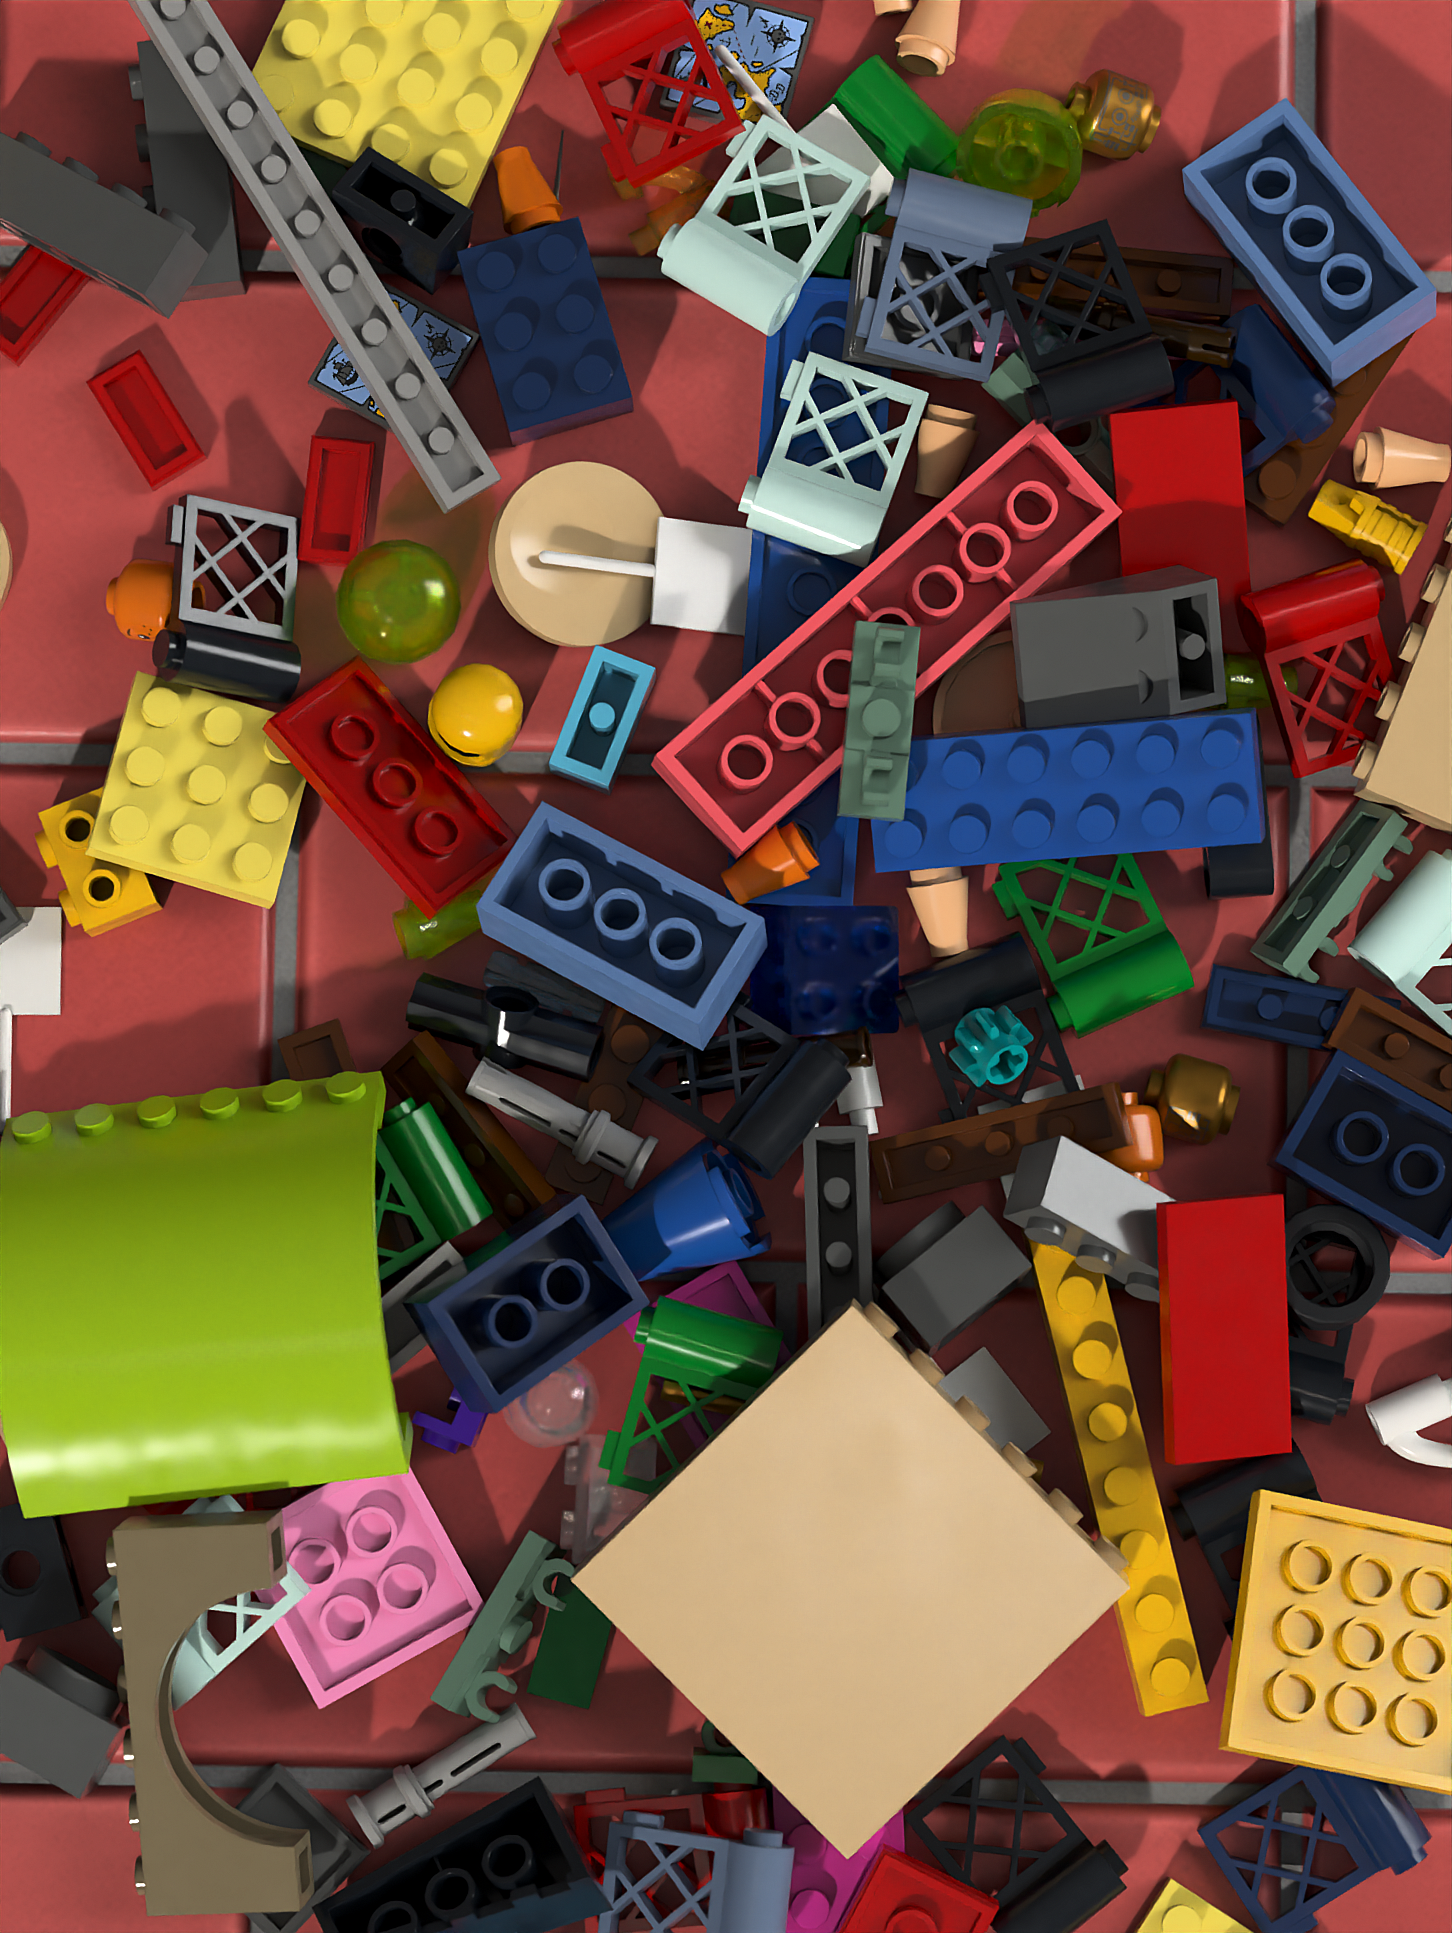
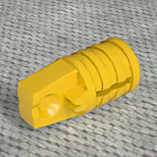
(1368, 524)

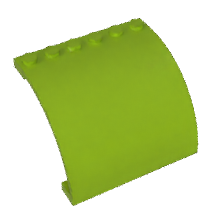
(195, 1297)

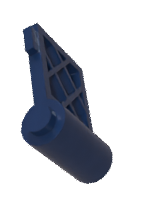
(1267, 382)
(1368, 1819)

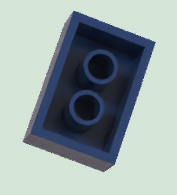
(545, 331)
(1375, 1152)
(526, 1303)

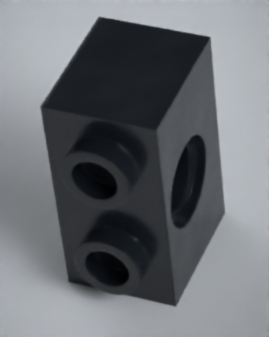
(402, 220)
(56, 1595)

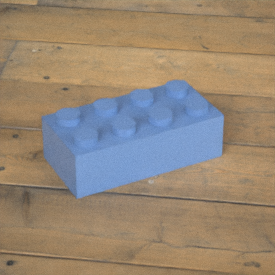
(1309, 242)
(622, 925)

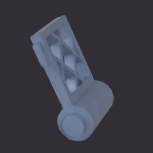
(948, 222)
(746, 1887)

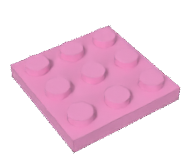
(377, 1578)

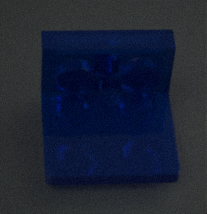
(828, 969)

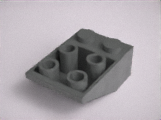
(1119, 649)

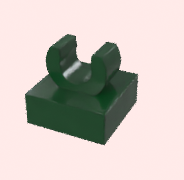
(720, 1761)

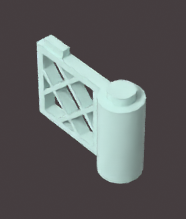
(734, 267)
(815, 506)
(1412, 935)
(201, 1655)

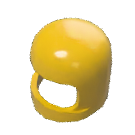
(476, 713)

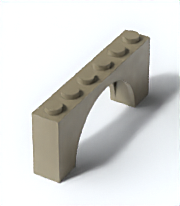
(193, 1843)

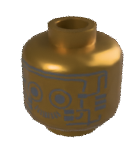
(1114, 114)
(1192, 1098)

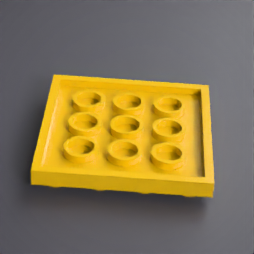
(1343, 1643)

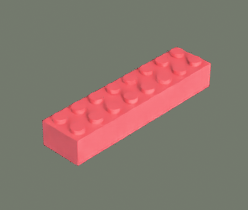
(949, 574)

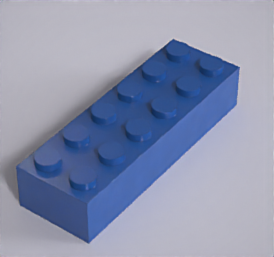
(1077, 791)

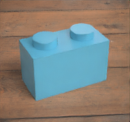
(602, 720)

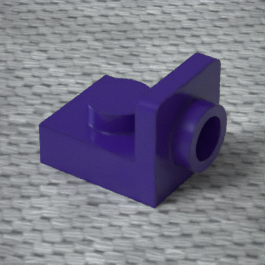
(447, 1436)

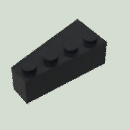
(490, 1873)

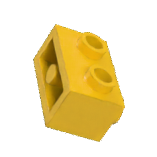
(97, 891)

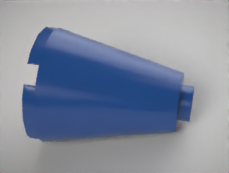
(689, 1216)

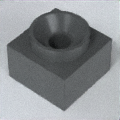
(948, 1275)
(59, 1719)

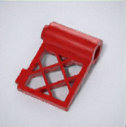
(617, 41)
(1306, 617)
(714, 1813)

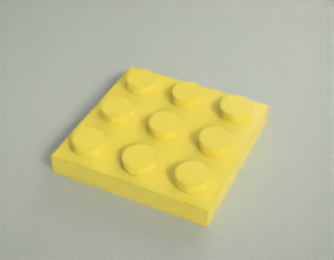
(197, 793)

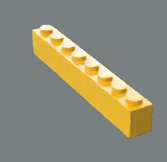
(1118, 1478)

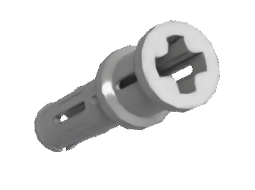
(589, 1135)
(414, 1789)

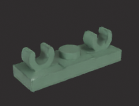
(878, 721)
(1331, 889)
(502, 1628)

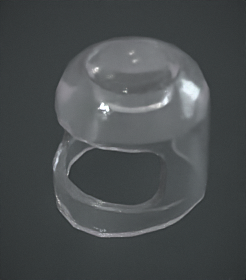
(556, 1408)

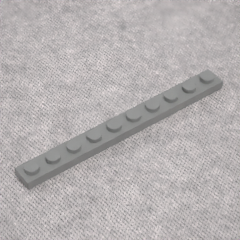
(319, 248)

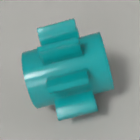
(991, 1046)

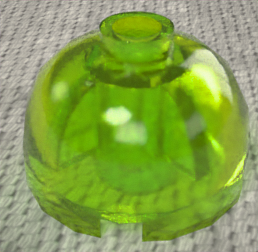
(1022, 147)
(398, 602)

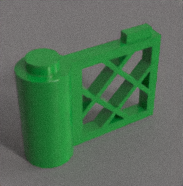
(894, 126)
(1105, 980)
(426, 1180)
(695, 1350)

